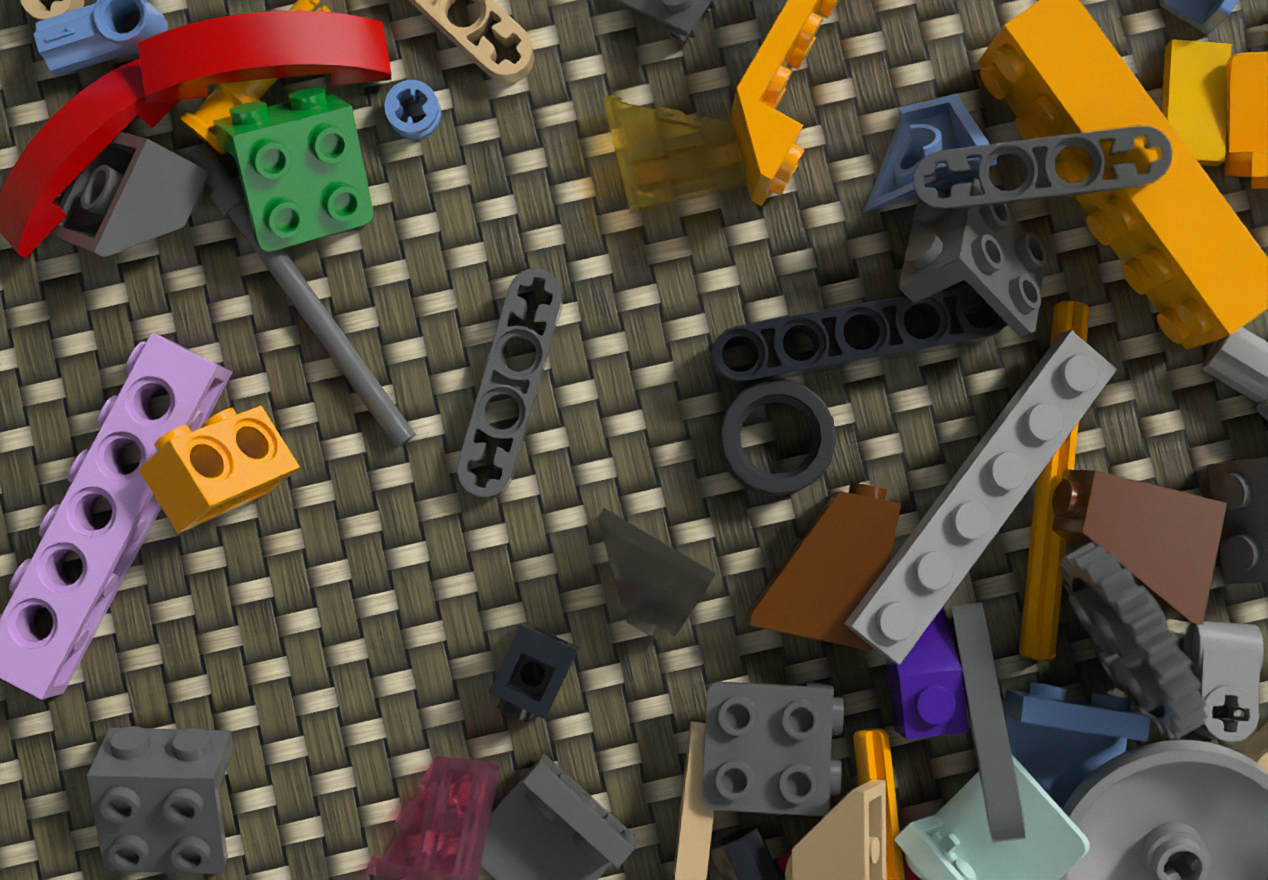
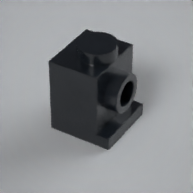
(539, 646)

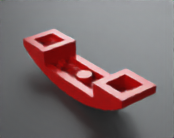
(262, 47)
(66, 148)

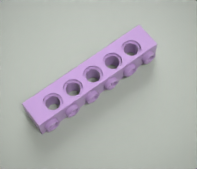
(48, 663)

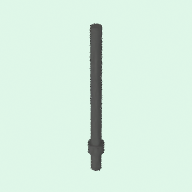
(231, 203)

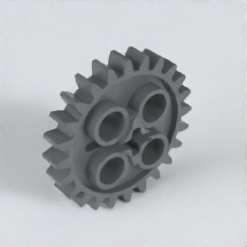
(1133, 640)

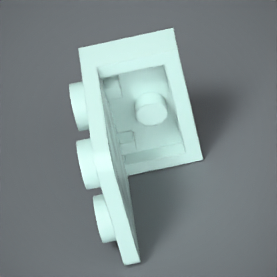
(959, 843)

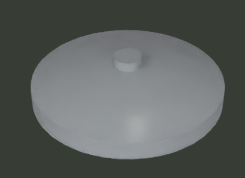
(1173, 815)

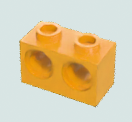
(217, 466)

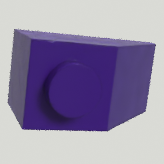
(929, 686)

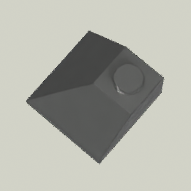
(129, 196)

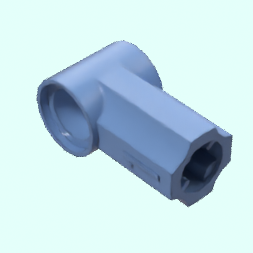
(95, 34)

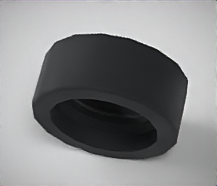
(821, 430)

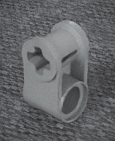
(1228, 666)

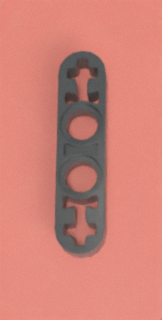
(1039, 162)
(518, 385)
(987, 723)

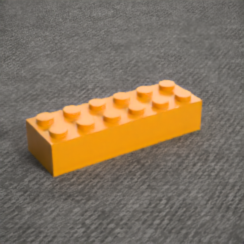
(1173, 235)

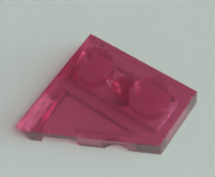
(443, 824)

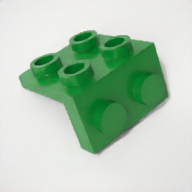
(298, 167)

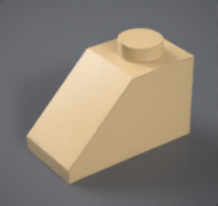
(846, 841)

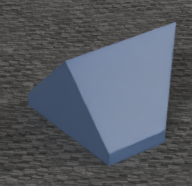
(919, 132)

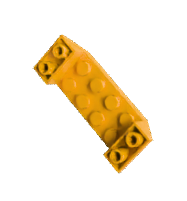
(763, 133)

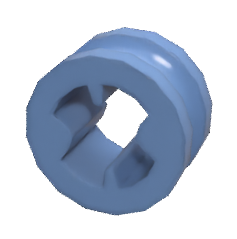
(431, 109)

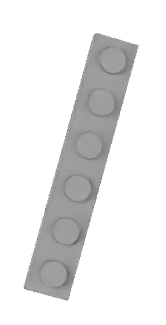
(980, 497)

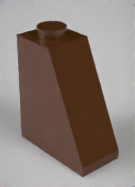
(1152, 530)
(830, 568)

